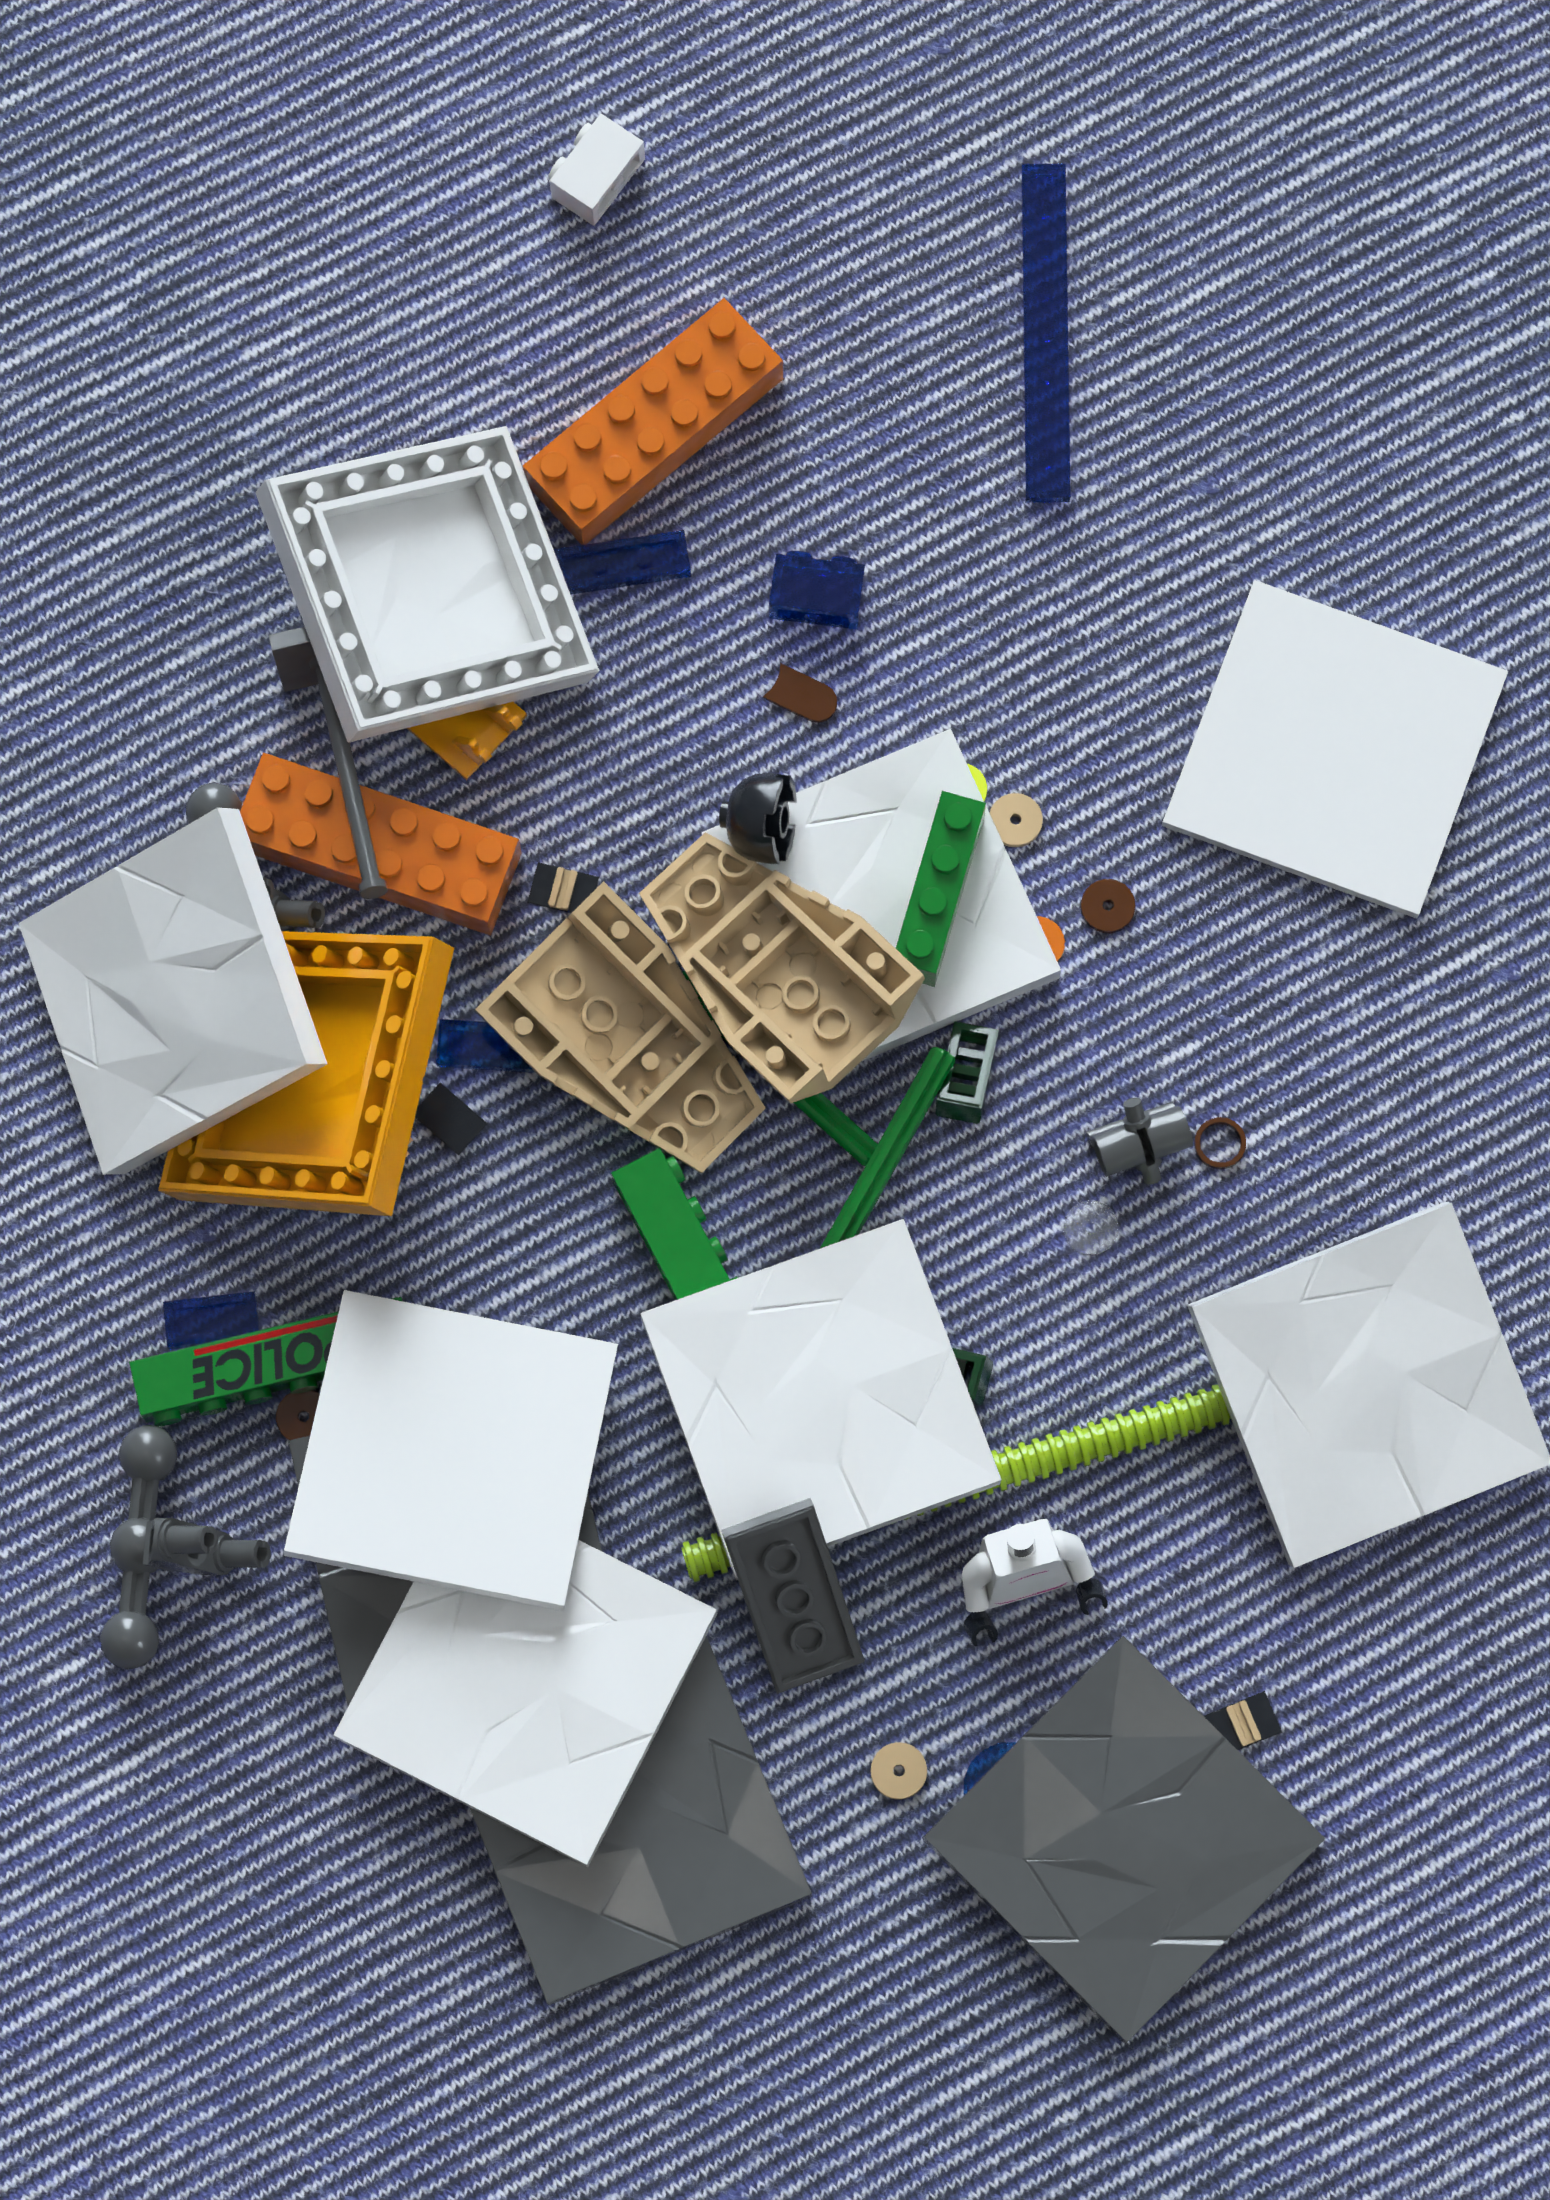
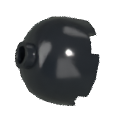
(759, 817)

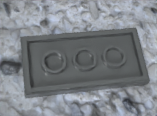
(793, 1595)

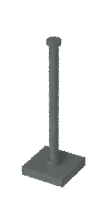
(298, 670)

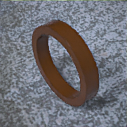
(1220, 1165)

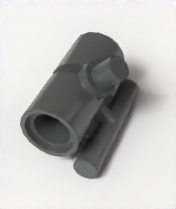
(1141, 1139)

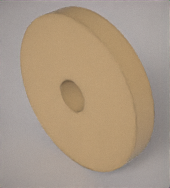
(1023, 807)
(898, 1755)

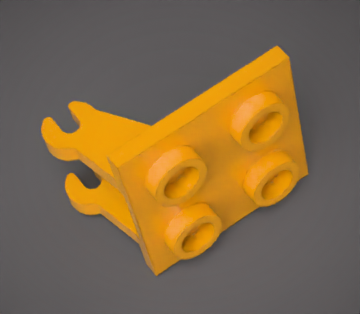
(471, 737)

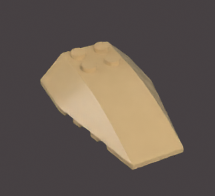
(780, 967)
(625, 1032)

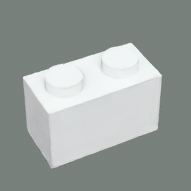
(596, 168)

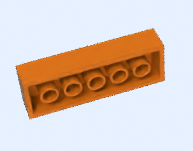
(653, 422)
(422, 854)

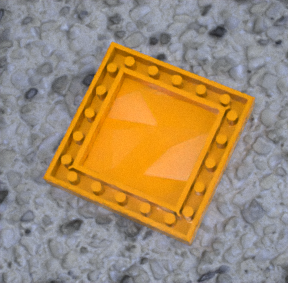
(347, 1127)

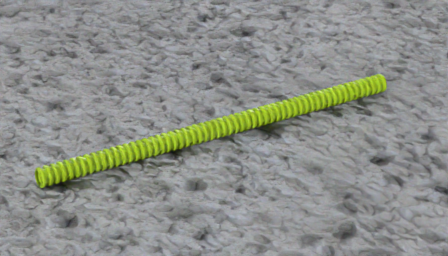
(1049, 1456)

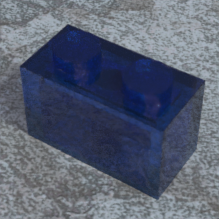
(817, 590)

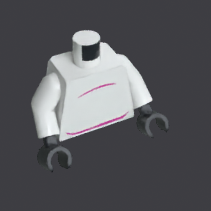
(1021, 1565)

